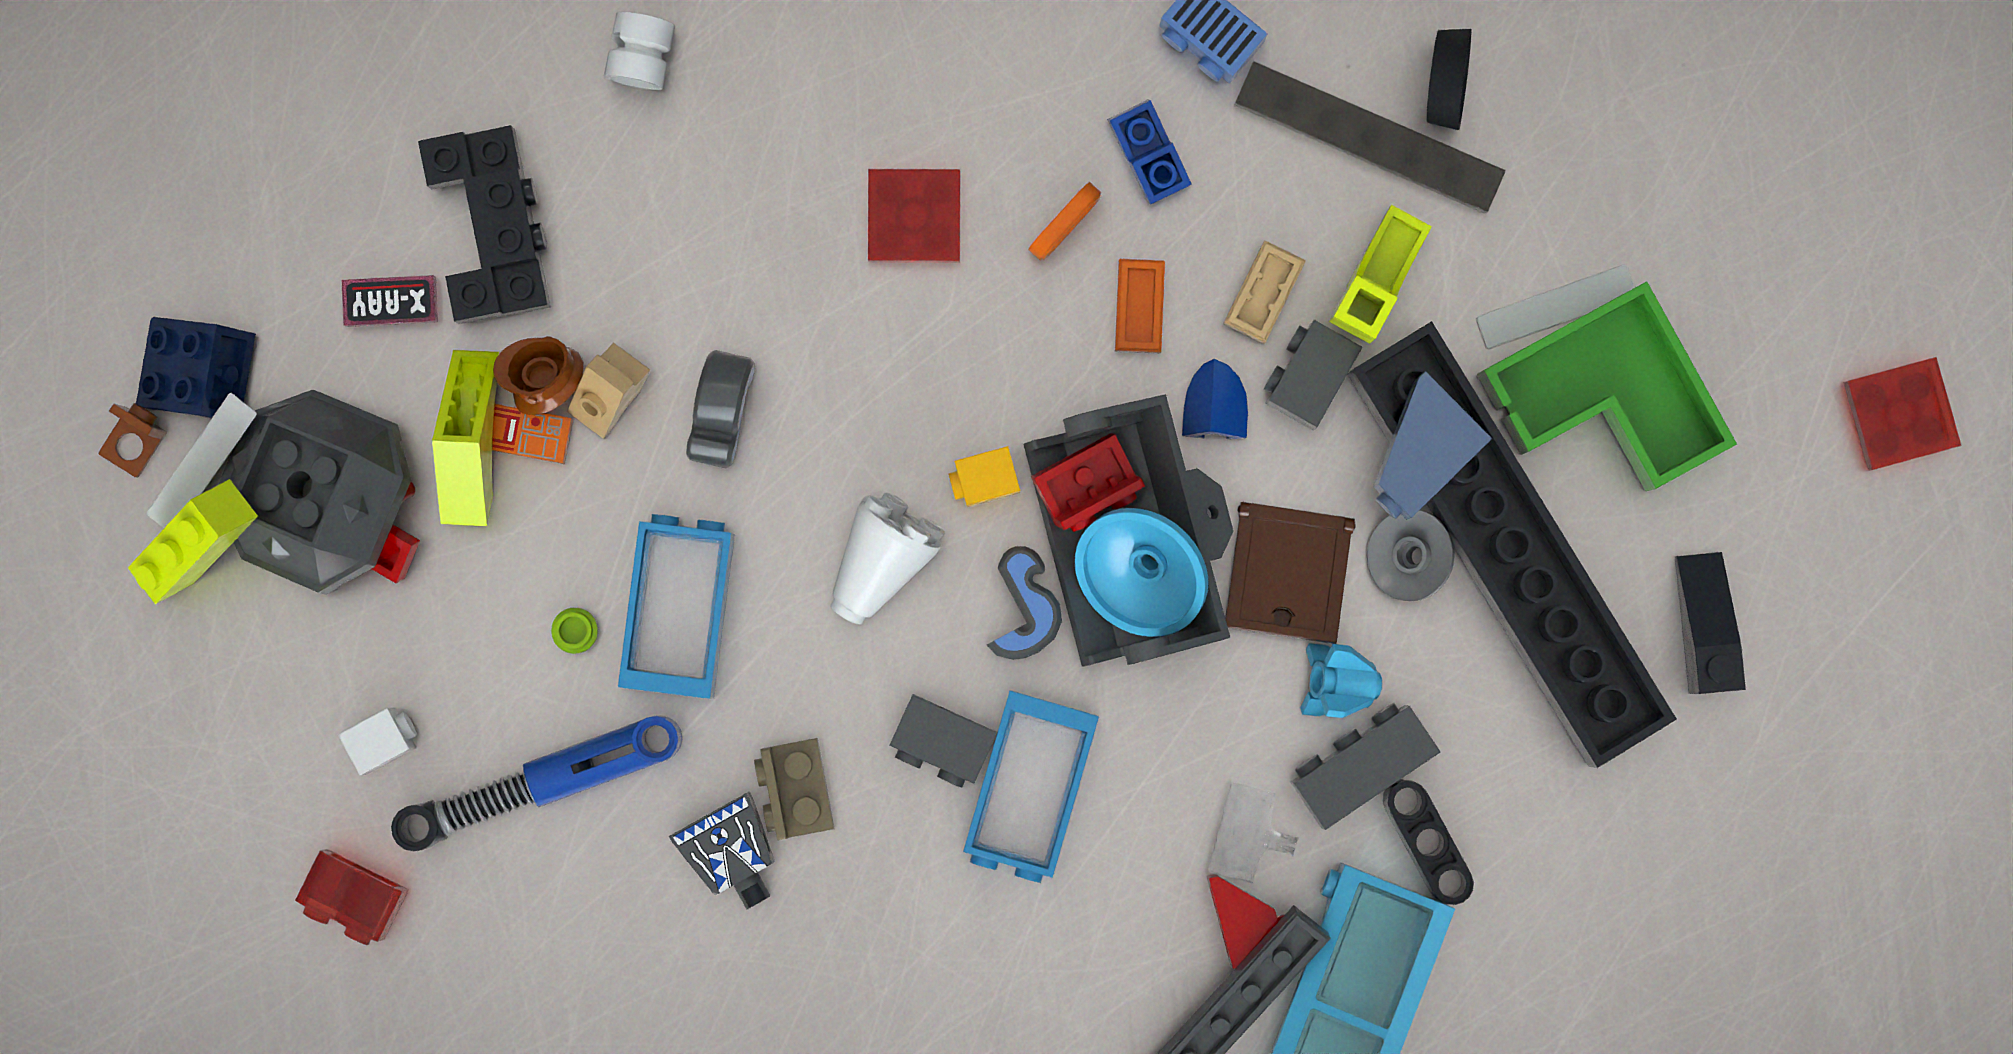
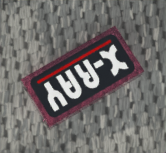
(389, 301)

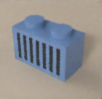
(1214, 33)

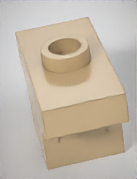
(607, 389)

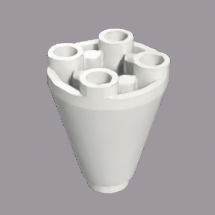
(881, 556)

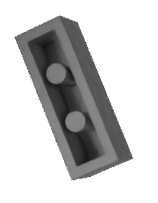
(1364, 764)

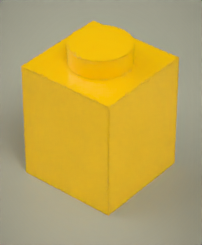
(984, 477)

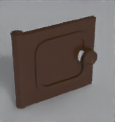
(1292, 564)

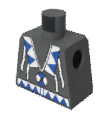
(729, 849)

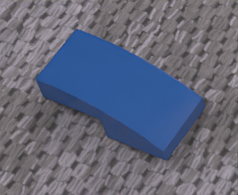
(1149, 151)

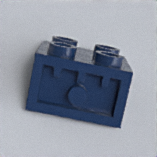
(193, 366)

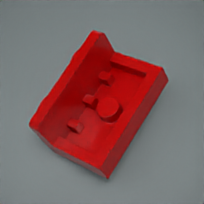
(1087, 483)

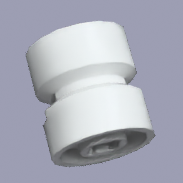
(639, 50)

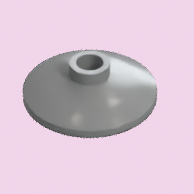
(1391, 556)

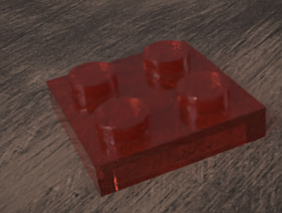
(914, 215)
(1902, 413)

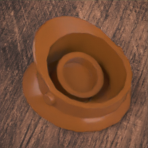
(538, 373)

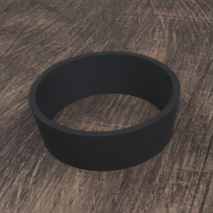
(1449, 77)

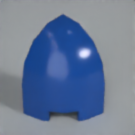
(1215, 403)

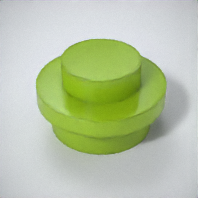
(574, 630)

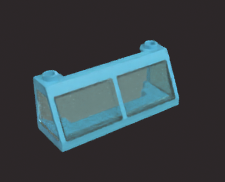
(1370, 973)

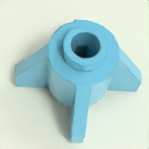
(1339, 681)

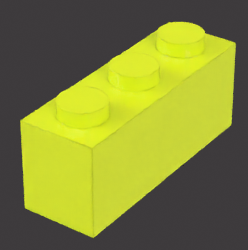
(192, 541)

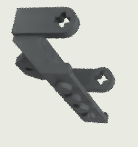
(1182, 496)

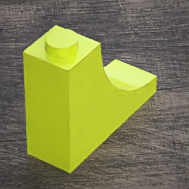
(465, 439)

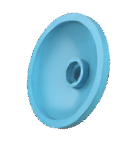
(1128, 584)

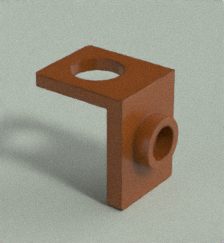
(136, 421)

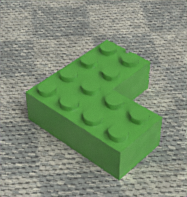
(1619, 364)

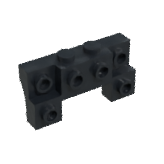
(501, 219)

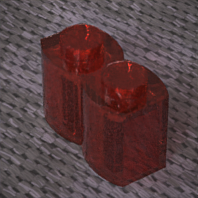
(351, 896)

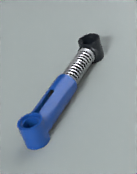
(541, 782)

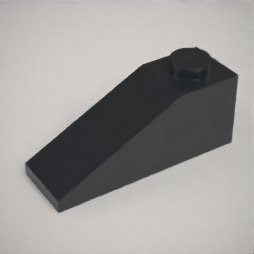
(1708, 625)

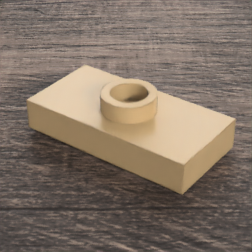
(1264, 292)

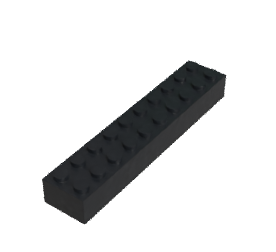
(1525, 565)

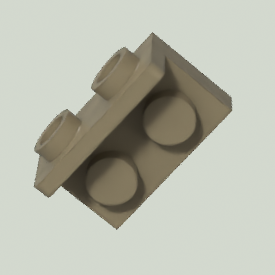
(795, 789)

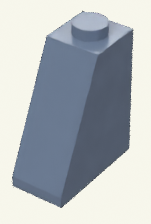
(1426, 449)

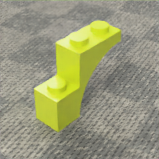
(1380, 275)

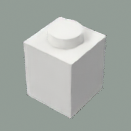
(379, 740)

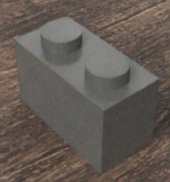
(1312, 375)
(942, 740)

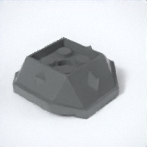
(353, 498)

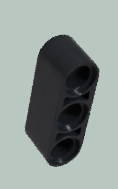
(1444, 858)

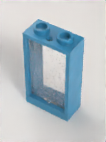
(676, 607)
(1030, 787)

